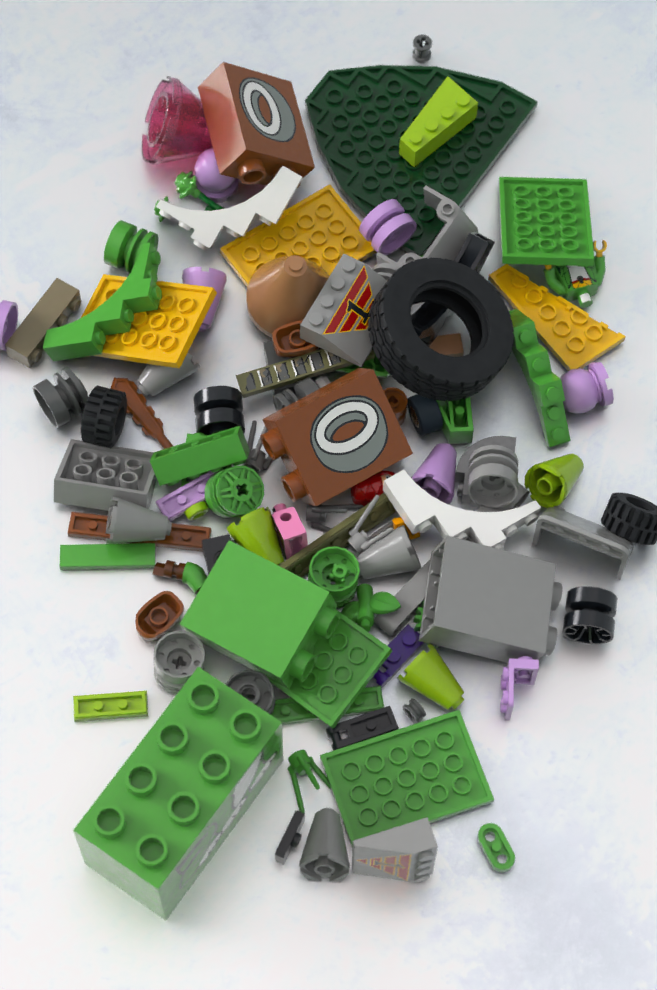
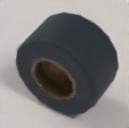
(424, 414)

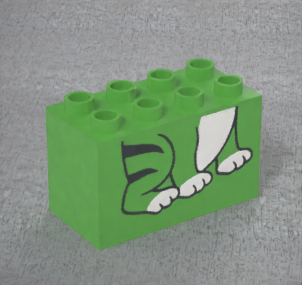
(181, 793)

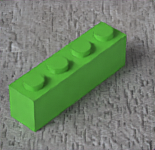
(200, 456)

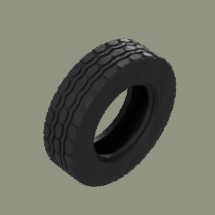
(414, 362)

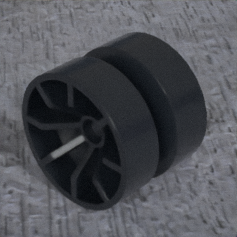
(218, 409)
(590, 615)

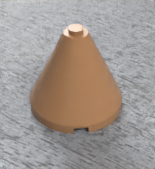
(283, 291)

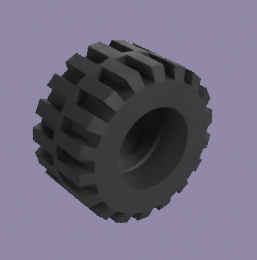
(103, 416)
(631, 518)

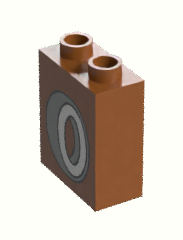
(254, 124)
(335, 437)

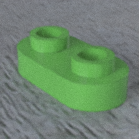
(496, 848)

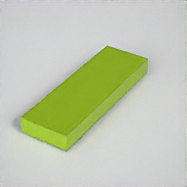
(110, 706)

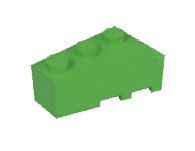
(457, 420)

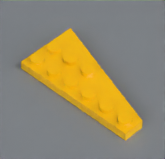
(558, 323)

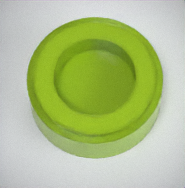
(196, 511)

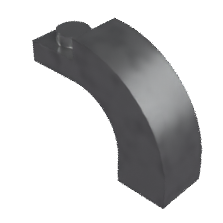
(462, 469)

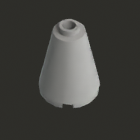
(158, 378)
(135, 523)
(389, 556)
(325, 848)

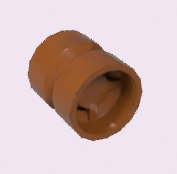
(398, 403)

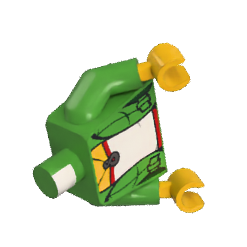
(576, 281)

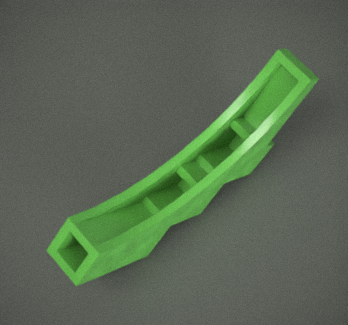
(114, 316)
(543, 383)

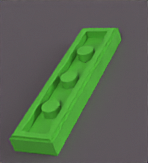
(107, 556)

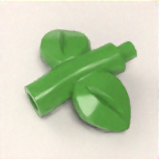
(368, 605)

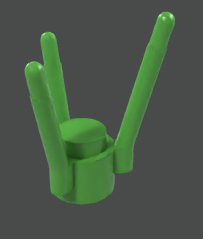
(303, 764)

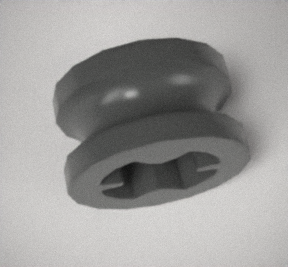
(414, 710)

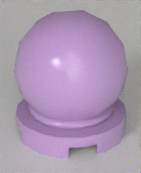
(209, 180)
(586, 388)

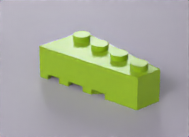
(438, 121)

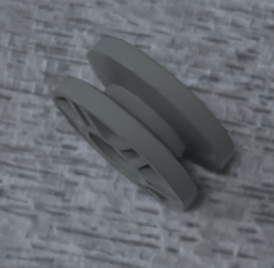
(256, 684)

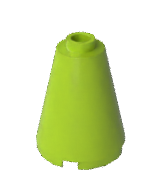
(553, 479)
(258, 535)
(433, 679)

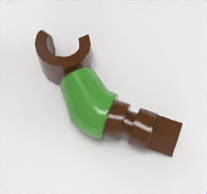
(188, 573)

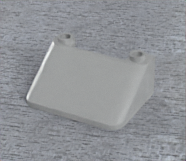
(584, 532)

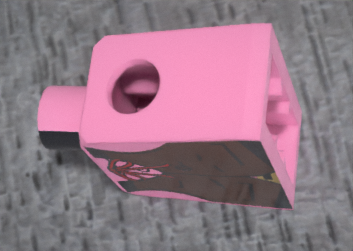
(289, 527)

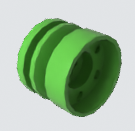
(125, 245)
(222, 492)
(322, 566)

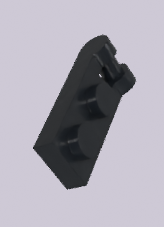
(363, 727)

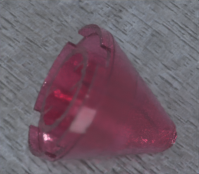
(175, 124)

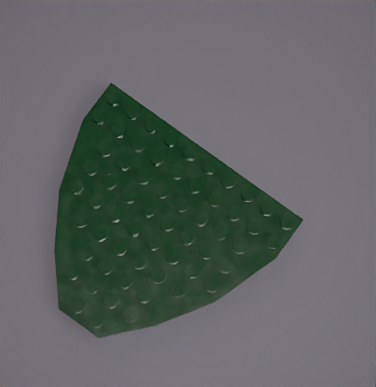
(367, 110)

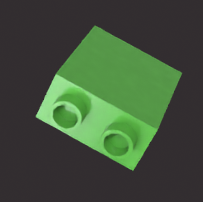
(261, 615)

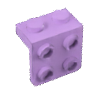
(518, 671)

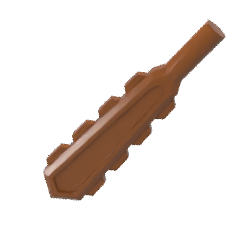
(141, 413)

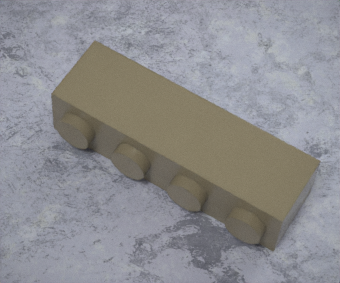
(49, 312)

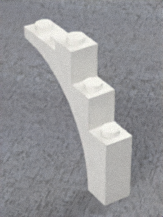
(208, 224)
(422, 510)

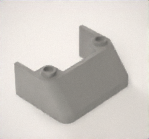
(451, 237)

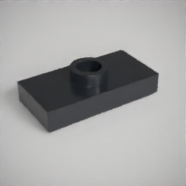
(290, 838)

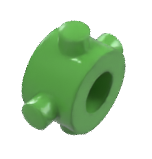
(339, 573)

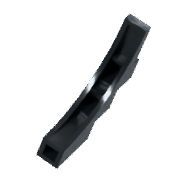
(431, 316)

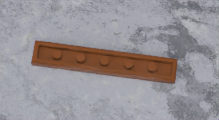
(181, 536)

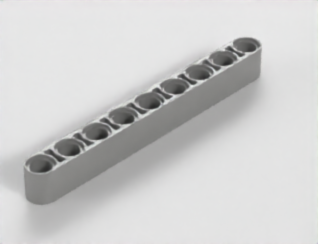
(414, 591)

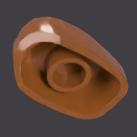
(288, 341)
(158, 615)

